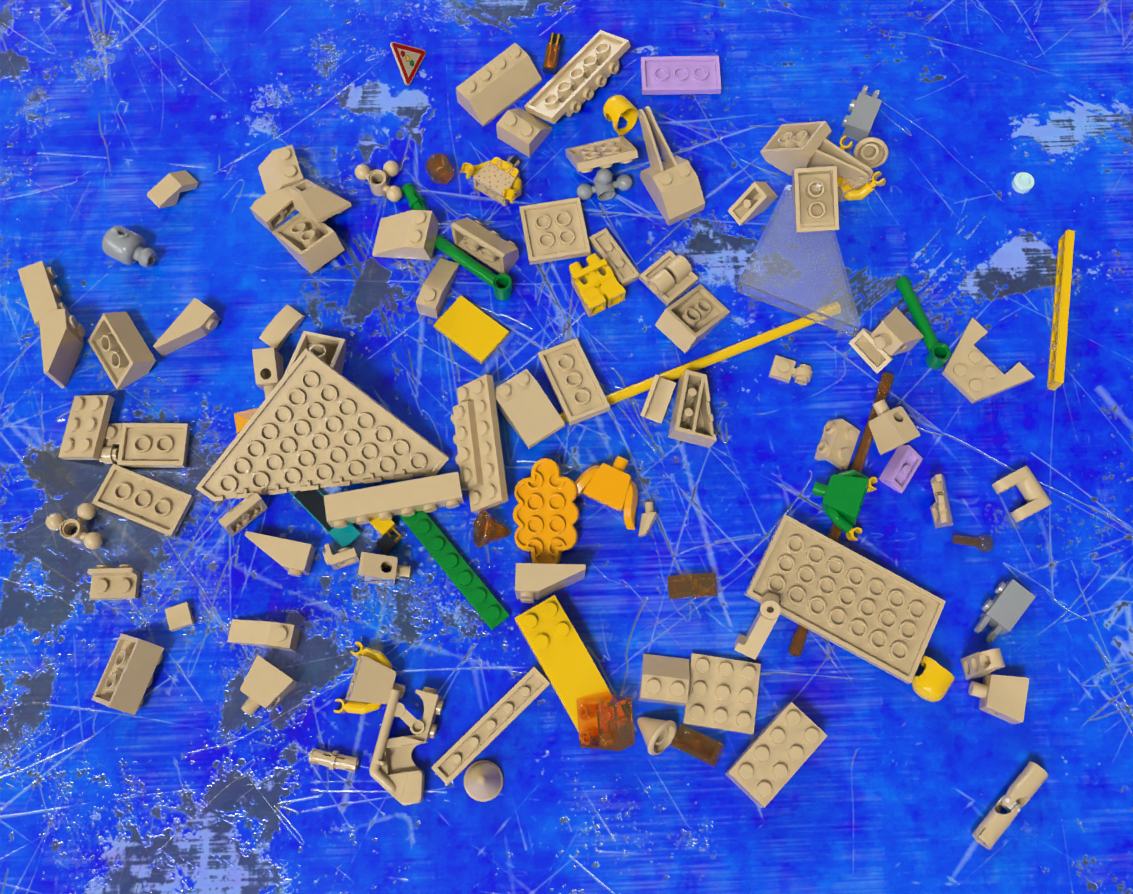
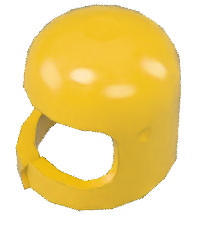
(617, 107)
(933, 682)

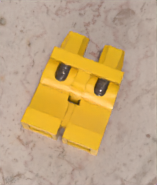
(596, 285)

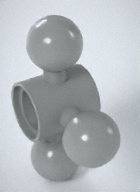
(604, 185)

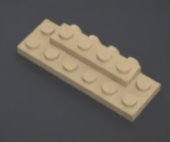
(579, 78)
(479, 444)

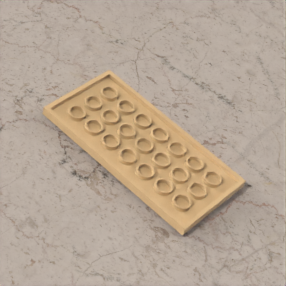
(847, 598)

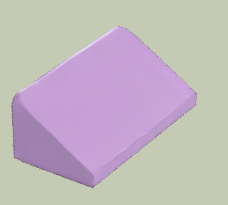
(901, 468)

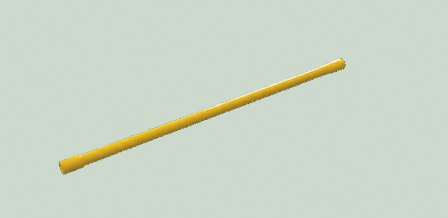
(708, 360)

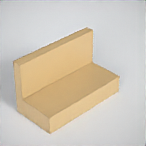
(658, 399)

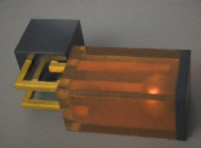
(552, 53)

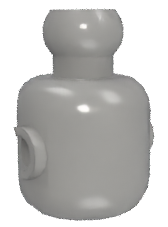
(127, 247)

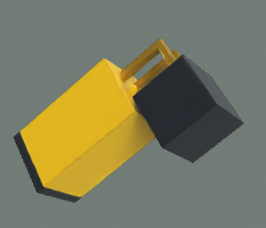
(385, 527)

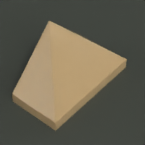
(865, 347)

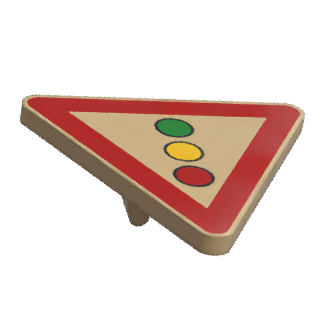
(407, 59)

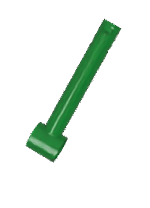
(476, 268)
(923, 326)

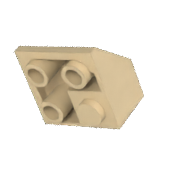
(317, 201)

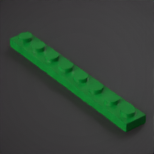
(456, 569)

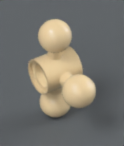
(390, 169)
(85, 512)

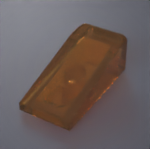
(698, 745)

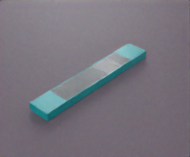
(314, 504)

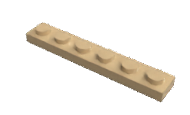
(490, 726)

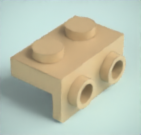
(837, 443)

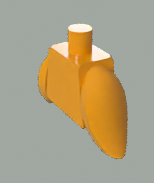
(611, 488)

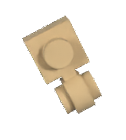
(783, 370)
(109, 453)

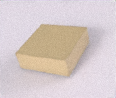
(179, 616)

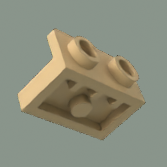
(243, 514)
(114, 583)

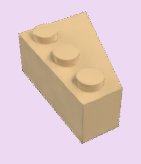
(692, 412)

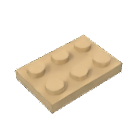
(86, 427)
(153, 445)

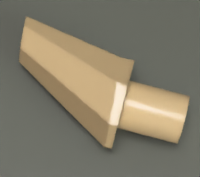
(647, 519)

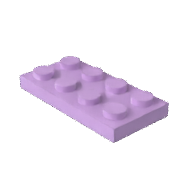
(680, 75)

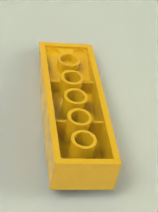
(561, 655)

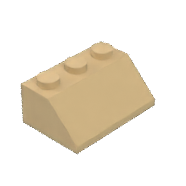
(484, 245)
(121, 349)
(128, 674)

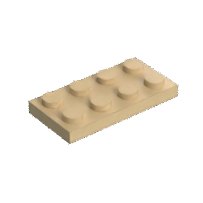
(573, 382)
(143, 500)

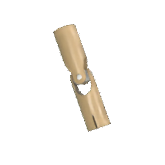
(1016, 797)

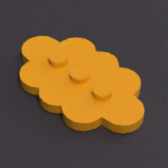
(546, 513)

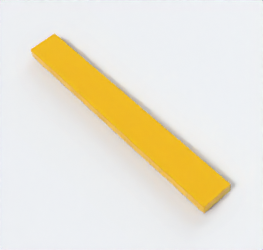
(1060, 310)

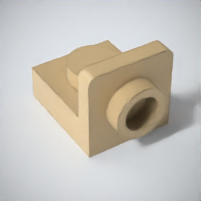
(343, 558)

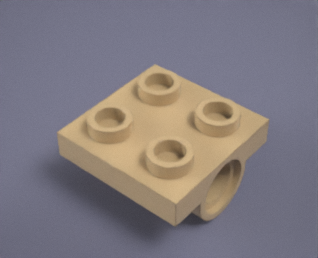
(669, 277)

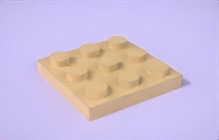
(601, 154)
(554, 231)
(722, 694)

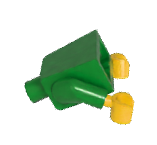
(844, 499)

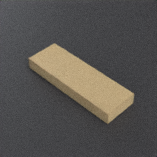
(617, 260)

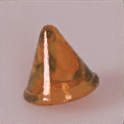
(488, 529)

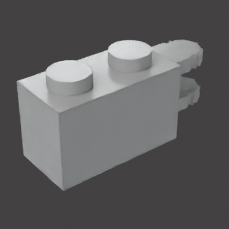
(862, 115)
(1004, 609)

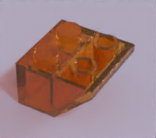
(606, 722)

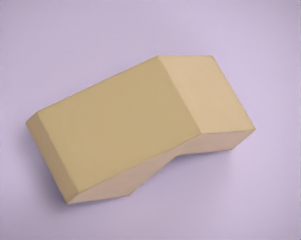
(168, 189)

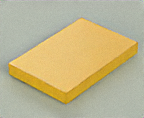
(471, 329)

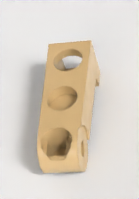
(761, 627)
(982, 663)

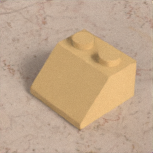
(522, 130)
(280, 169)
(664, 680)

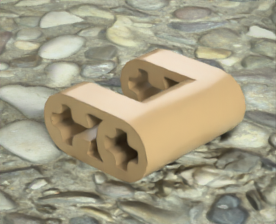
(1029, 488)

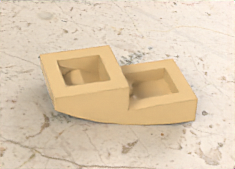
(281, 326)

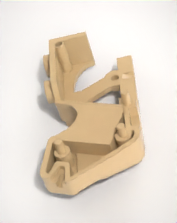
(392, 758)

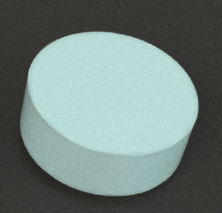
(1023, 182)

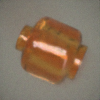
(440, 168)

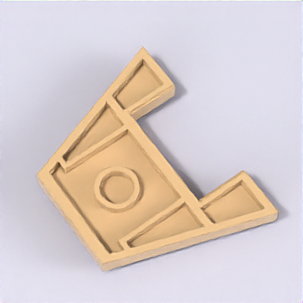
(974, 373)

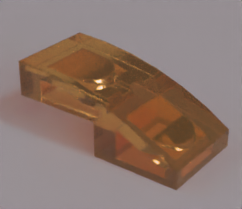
(692, 585)

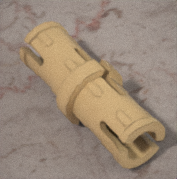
(333, 760)

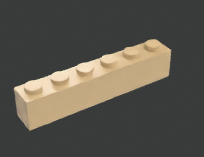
(393, 499)

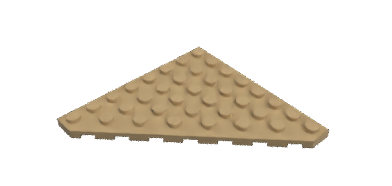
(318, 435)

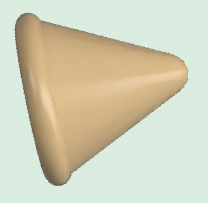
(871, 152)
(657, 733)
(483, 780)

